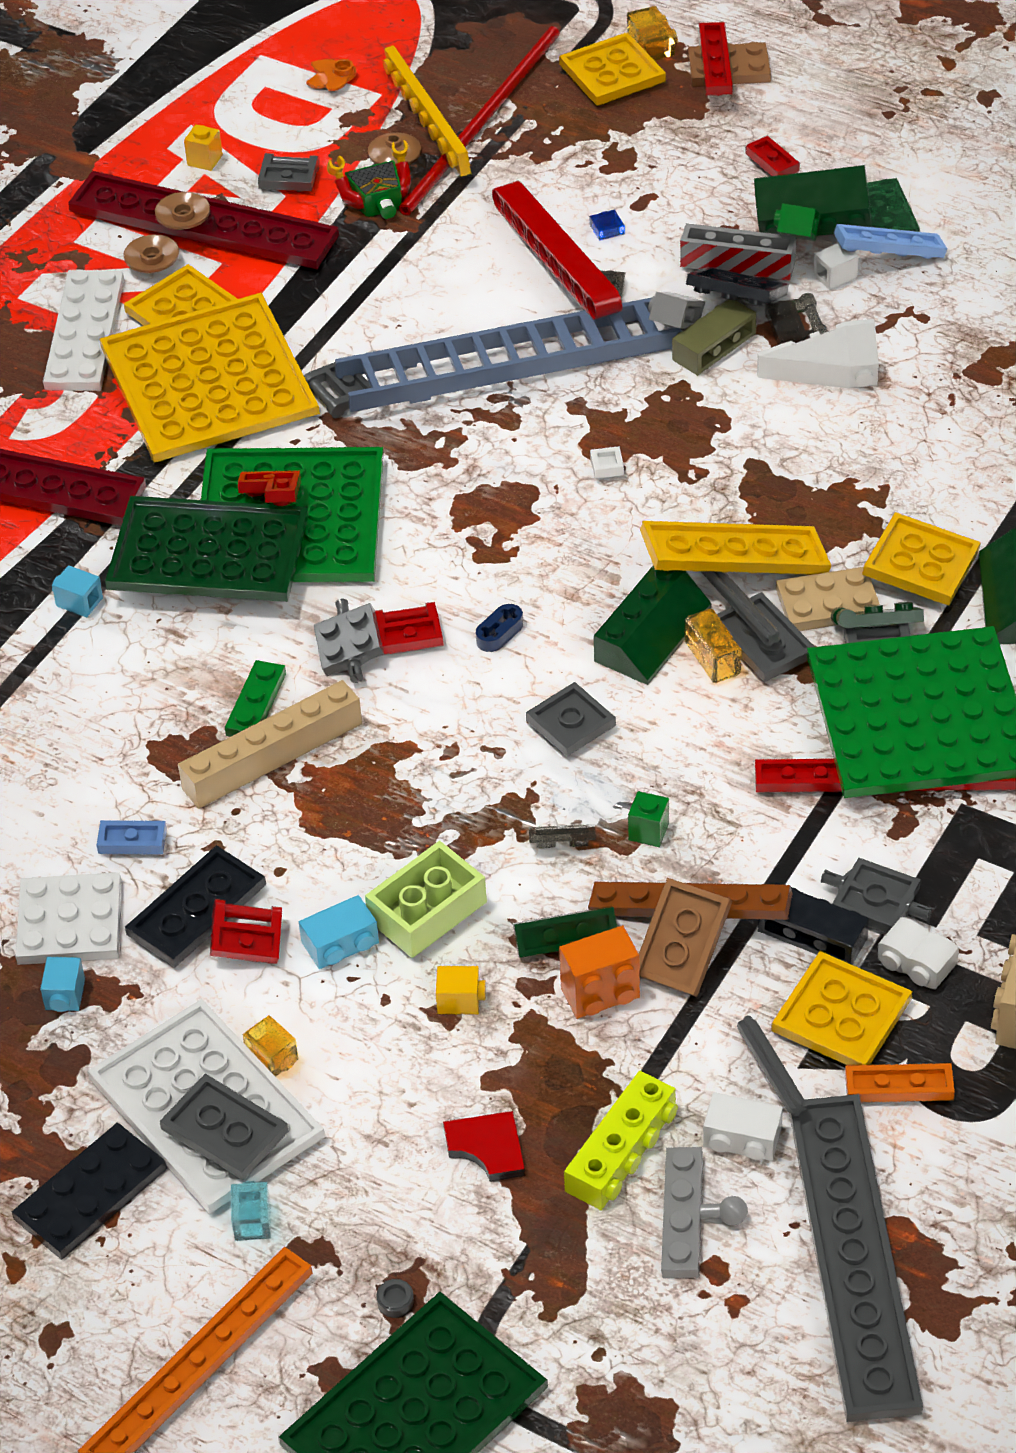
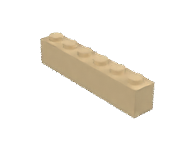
(270, 744)

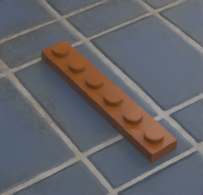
(641, 898)

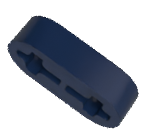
(502, 629)

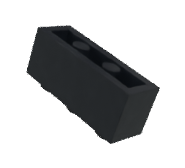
(819, 926)

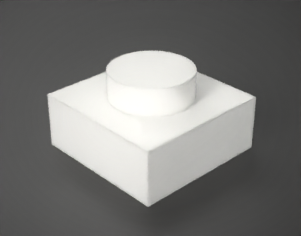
(607, 462)

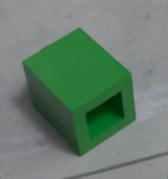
(648, 819)

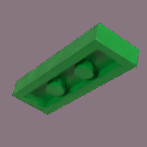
(256, 696)

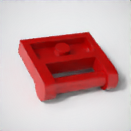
(409, 629)
(246, 940)

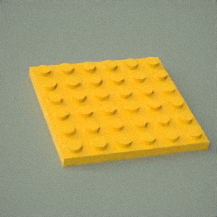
(208, 377)

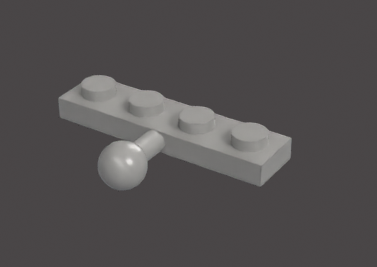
(685, 1210)

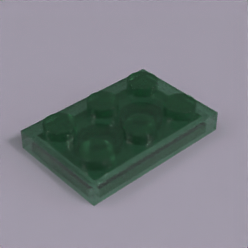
(890, 206)

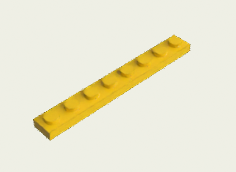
(427, 111)

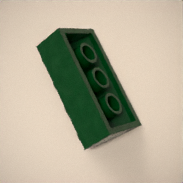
(837, 194)
(998, 586)
(649, 624)

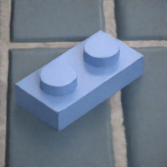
(131, 837)

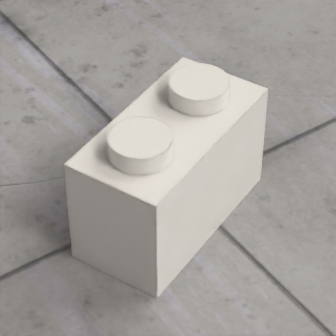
(742, 1126)

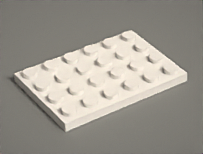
(166, 1063)

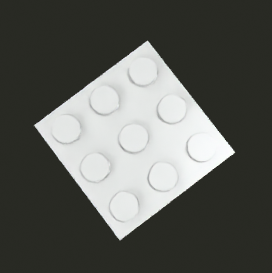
(69, 917)

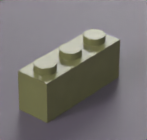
(713, 336)

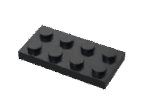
(183, 913)
(89, 1190)

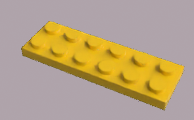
(734, 547)

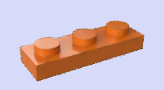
(900, 1082)

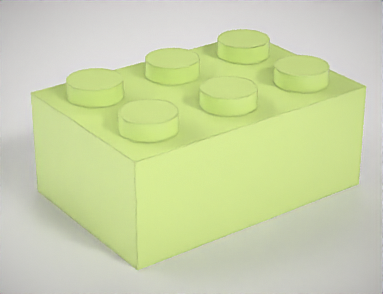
(426, 898)

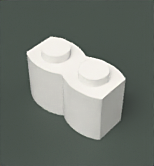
(917, 952)

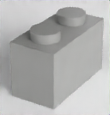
(675, 309)

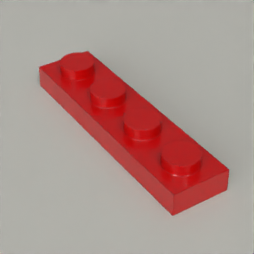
(715, 58)

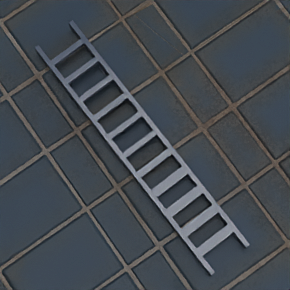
(506, 336)

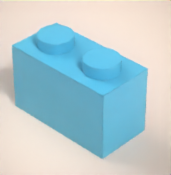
(338, 932)

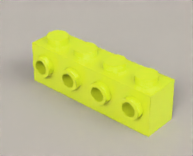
(620, 1140)

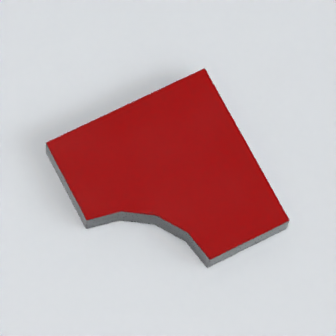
(487, 1141)

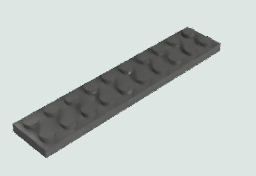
(855, 1261)

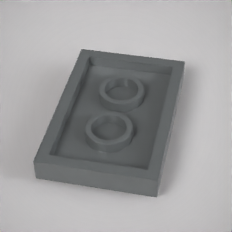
(761, 658)
(224, 1126)

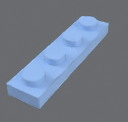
(890, 241)

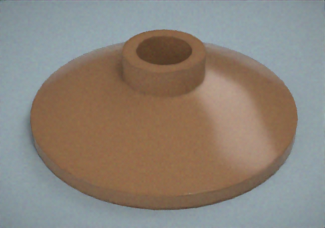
(381, 147)
(182, 210)
(151, 253)

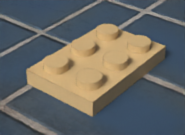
(812, 598)

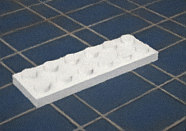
(84, 317)

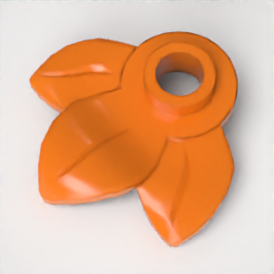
(332, 74)

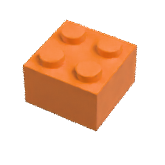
(599, 972)

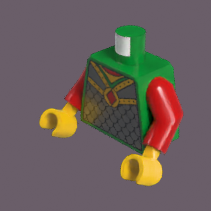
(376, 187)

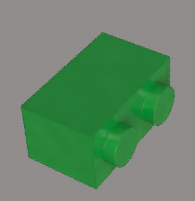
(797, 221)

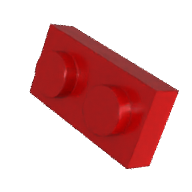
(772, 157)

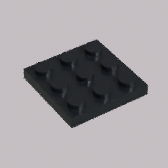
(736, 285)

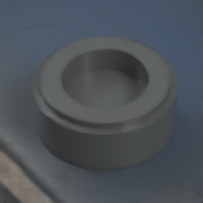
(395, 1298)

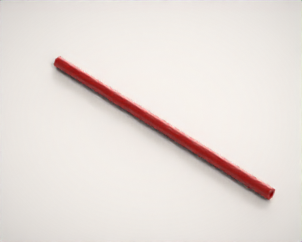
(481, 118)

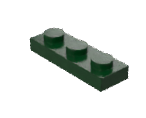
(549, 933)

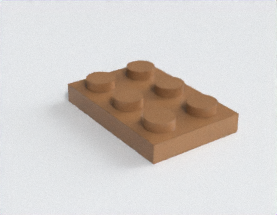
(747, 63)
(682, 936)

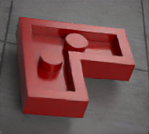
(279, 486)

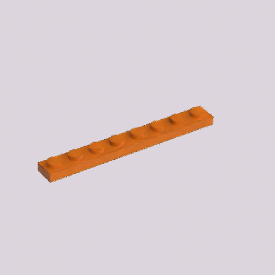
(201, 1356)

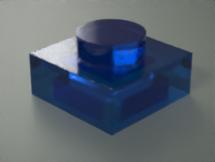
(606, 224)

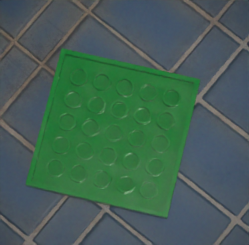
(341, 497)
(917, 711)

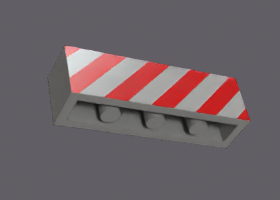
(738, 251)

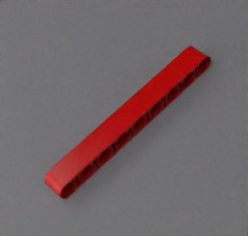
(557, 250)

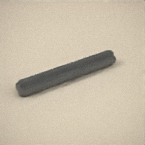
(772, 1066)

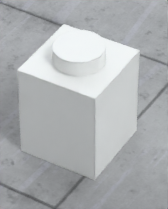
(835, 266)

